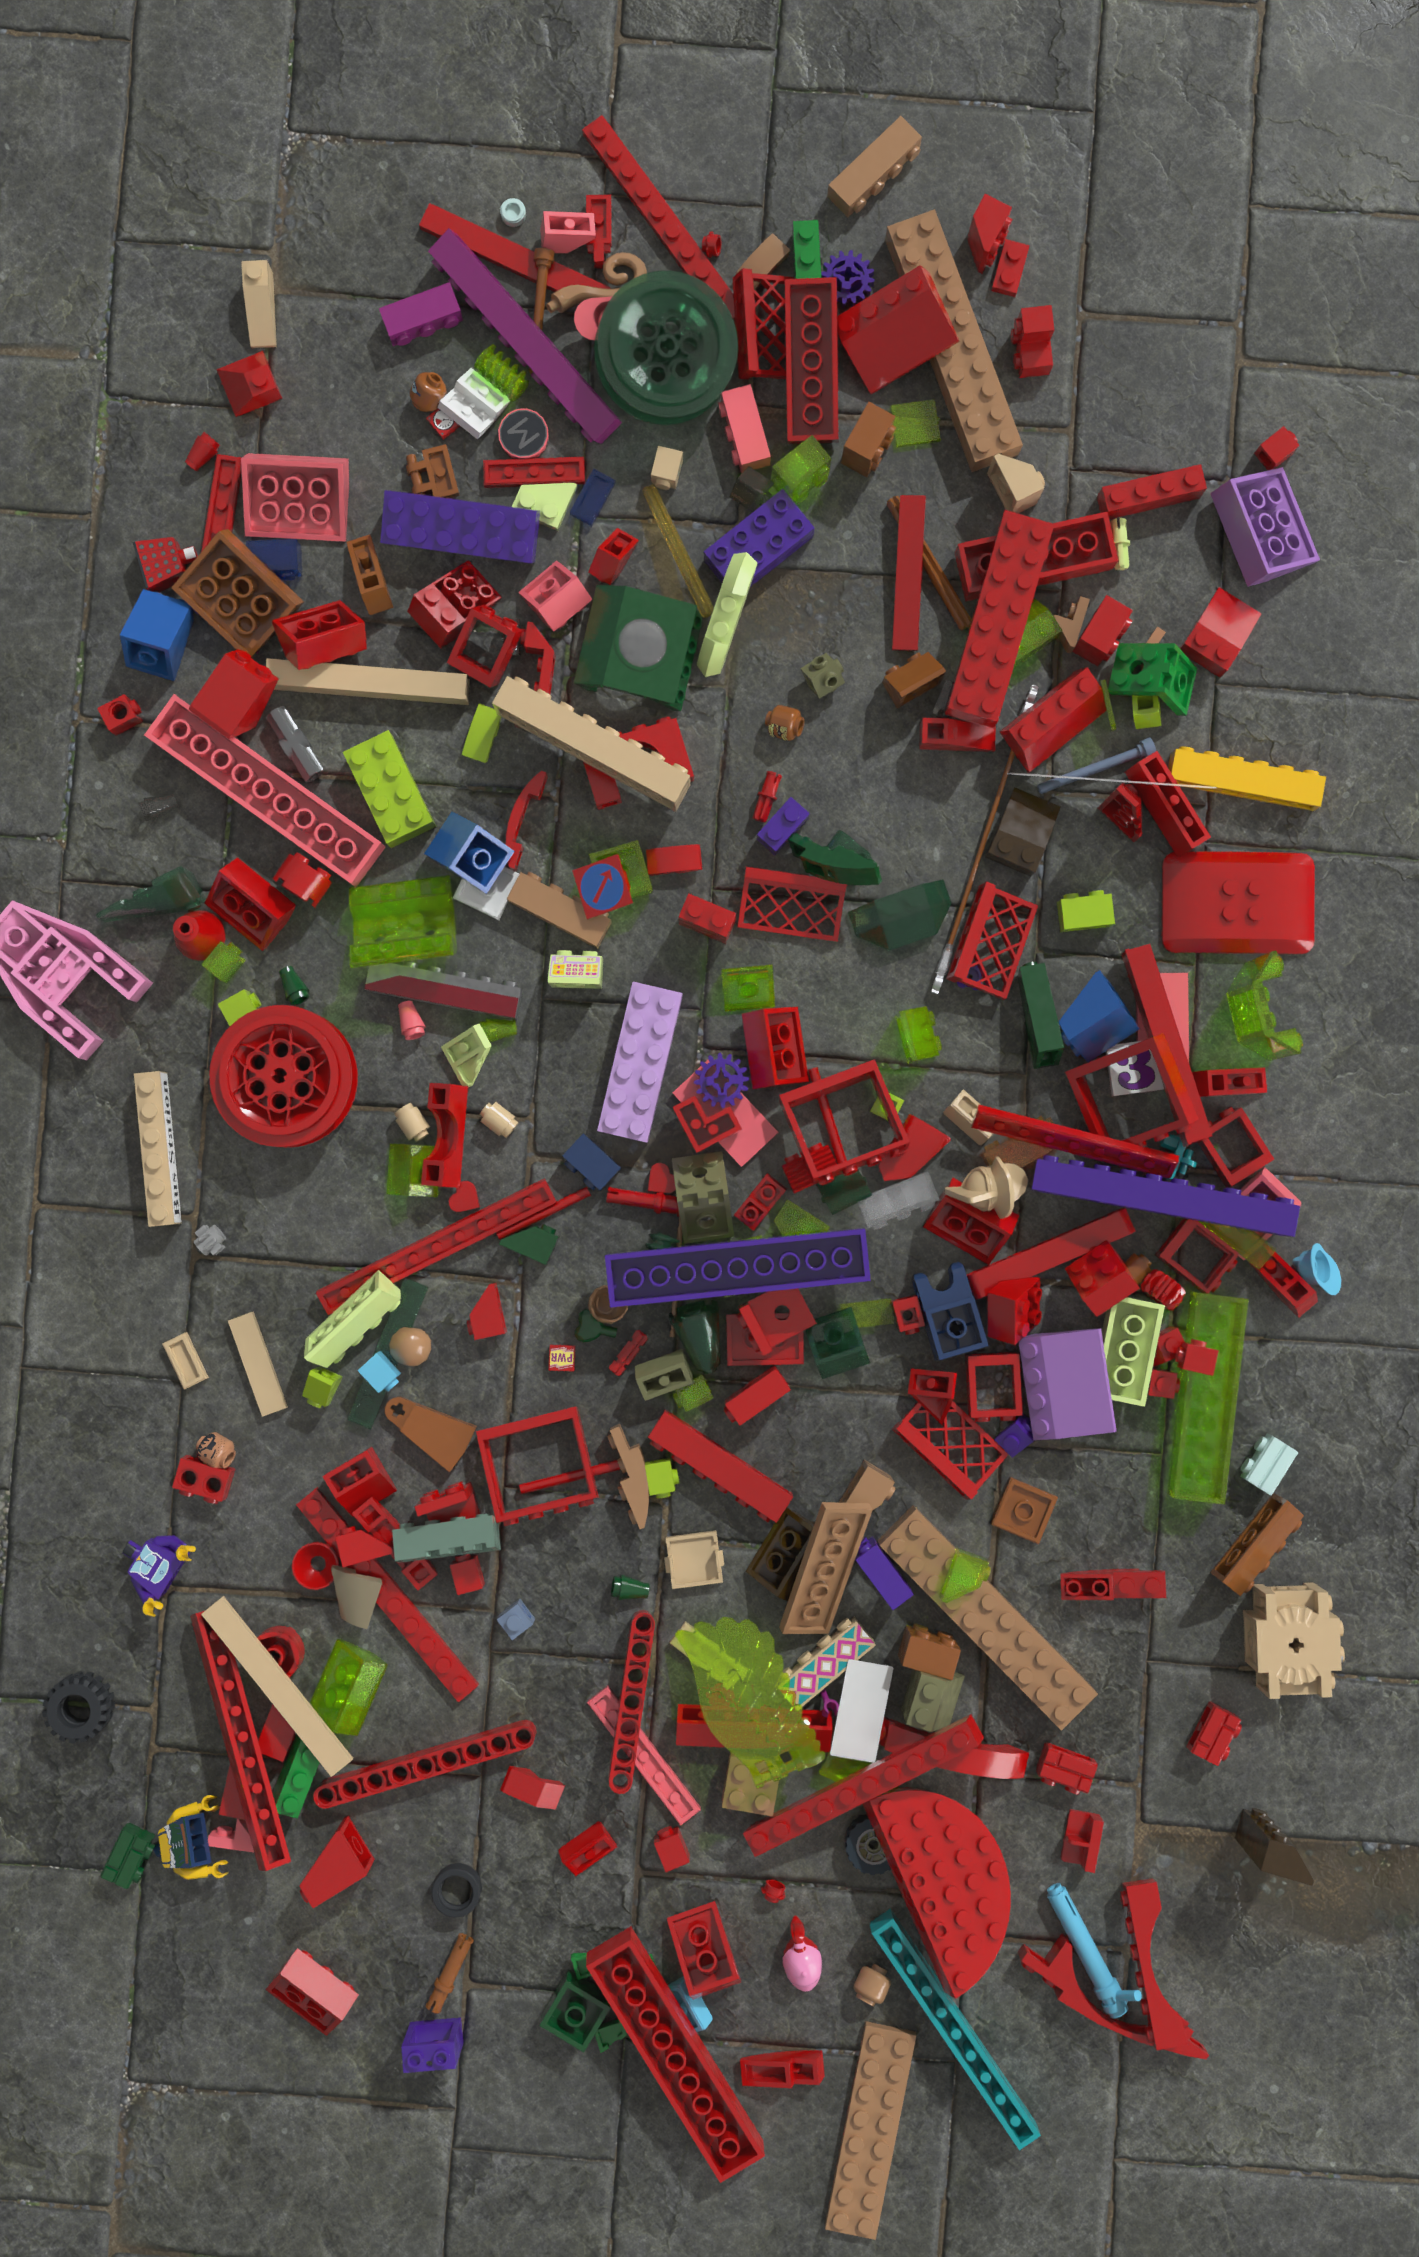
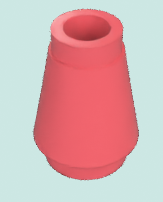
(410, 1021)

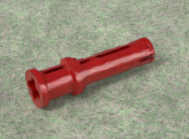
(658, 1201)

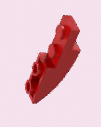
(1113, 1584)

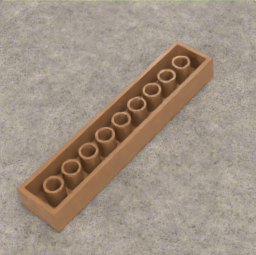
(965, 368)
(990, 1621)

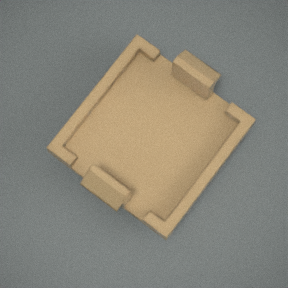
(694, 1559)

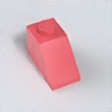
(566, 230)

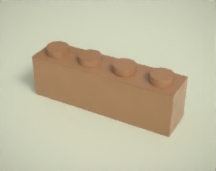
(874, 167)
(558, 909)

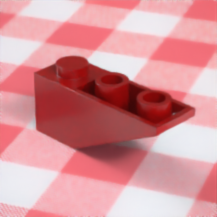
(955, 735)

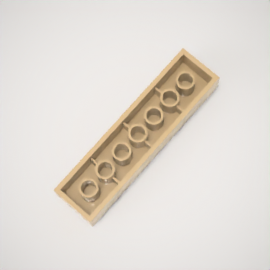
(592, 743)

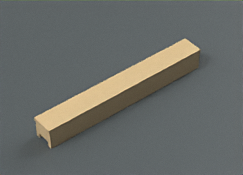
(372, 682)

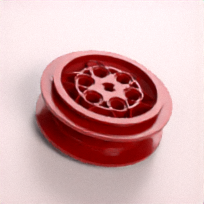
(330, 1076)

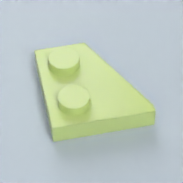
(549, 499)

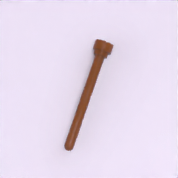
(543, 258)

